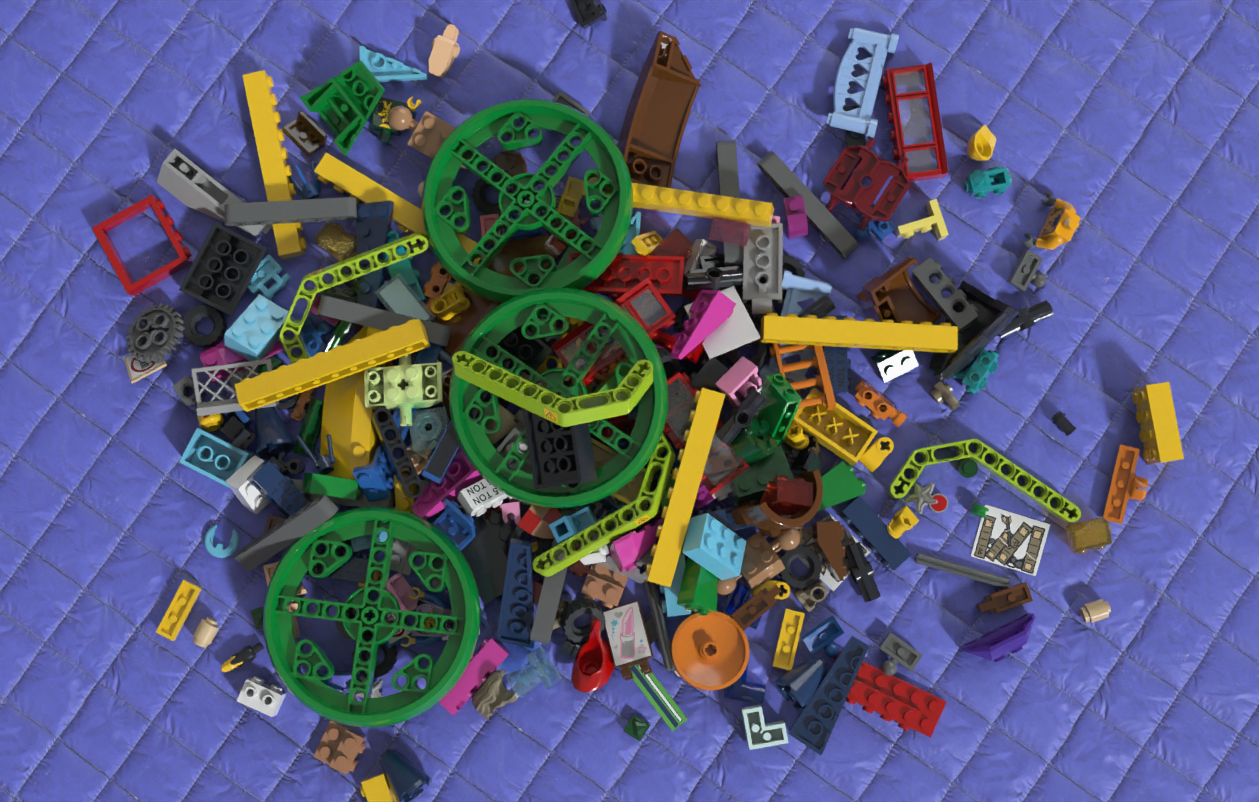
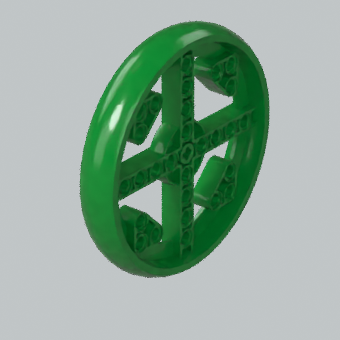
(501, 121)
(524, 311)
(305, 556)

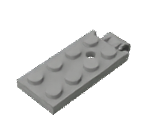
(763, 260)

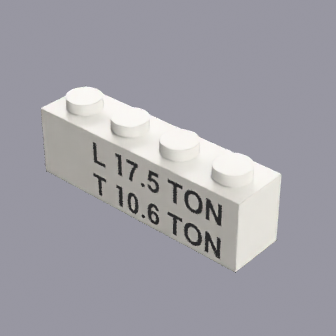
(483, 495)

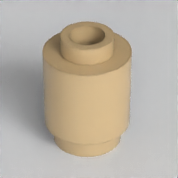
(1095, 611)
(205, 632)

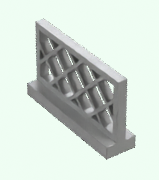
(224, 405)

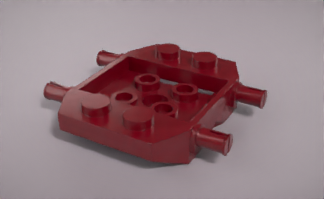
(860, 197)

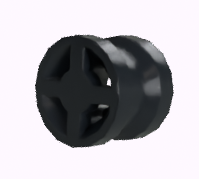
(570, 648)

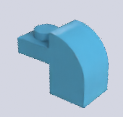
(571, 525)

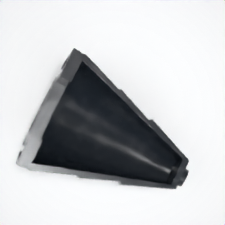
(992, 319)

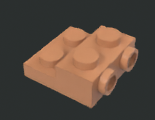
(604, 585)
(340, 747)

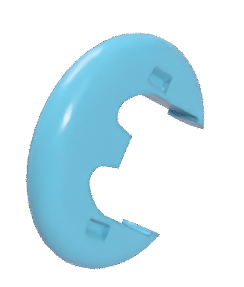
(219, 550)

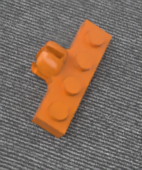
(1124, 485)

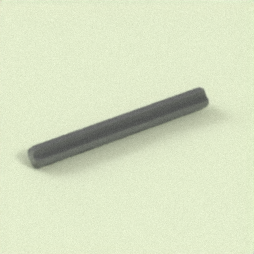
(962, 570)
(660, 625)

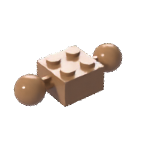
(427, 133)
(760, 560)

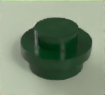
(968, 468)

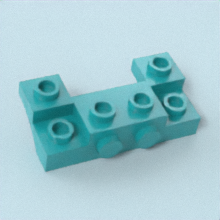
(405, 268)

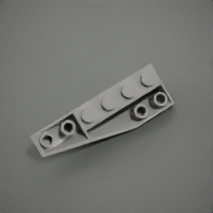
(198, 189)

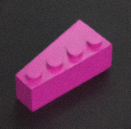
(476, 673)

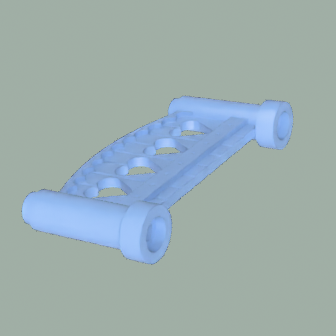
(860, 119)
(797, 290)

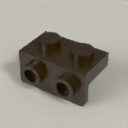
(306, 134)

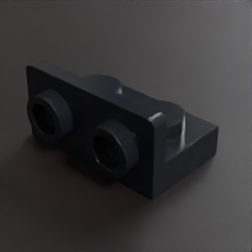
(589, 11)

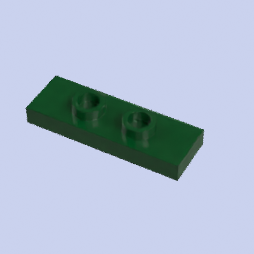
(310, 427)

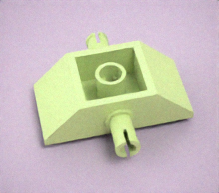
(386, 387)

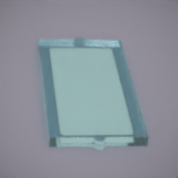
(402, 299)

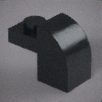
(238, 432)

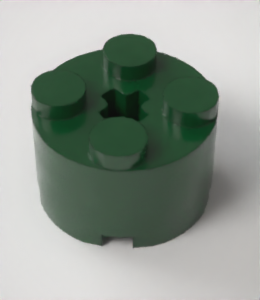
(754, 442)

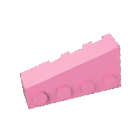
(739, 381)

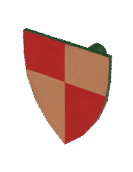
(537, 521)

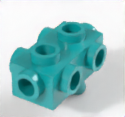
(981, 183)
(976, 376)

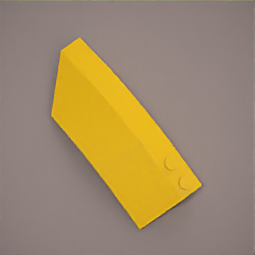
(349, 420)

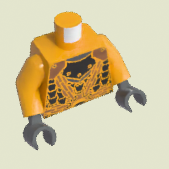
(1058, 226)

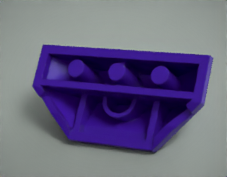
(1002, 640)

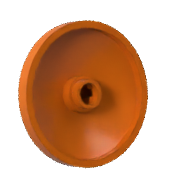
(710, 651)

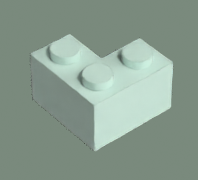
(760, 733)

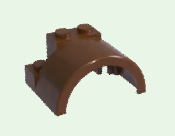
(895, 297)
(770, 522)

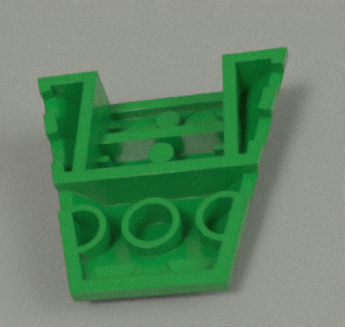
(346, 102)

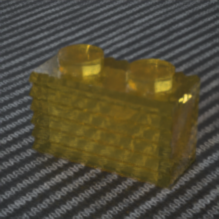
(336, 241)
(1088, 535)

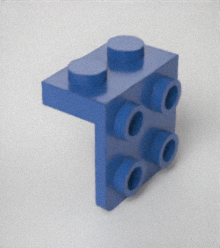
(376, 478)
(456, 525)

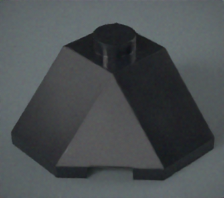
(808, 458)

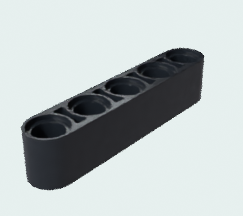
(389, 446)

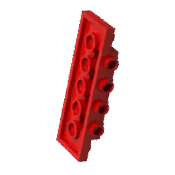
(629, 270)
(895, 700)

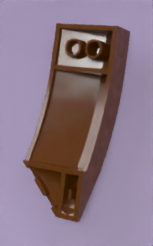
(658, 113)
(479, 306)

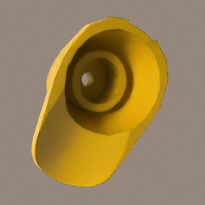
(981, 144)

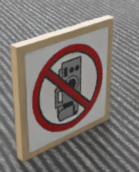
(139, 370)

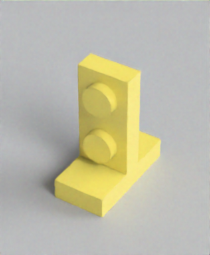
(924, 225)

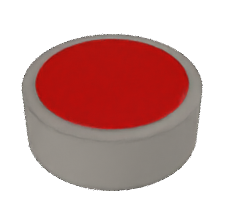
(942, 503)

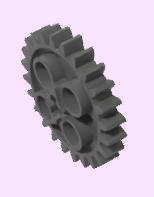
(154, 333)

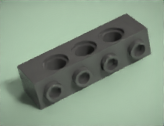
(933, 290)

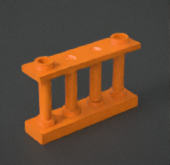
(821, 379)

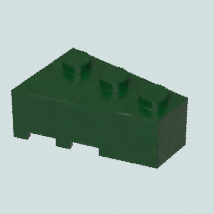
(753, 481)

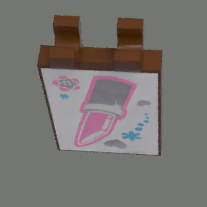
(628, 638)

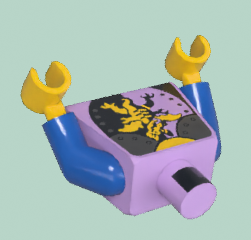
(432, 604)

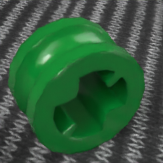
(979, 511)

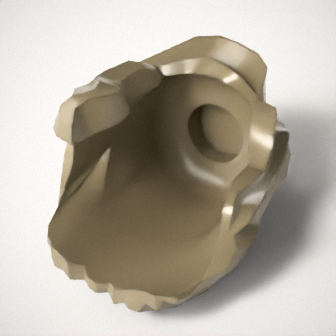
(492, 695)

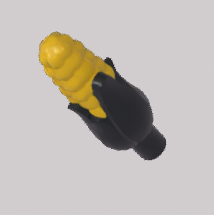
(242, 657)

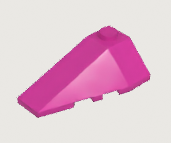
(708, 313)
(221, 355)
(457, 477)
(633, 547)

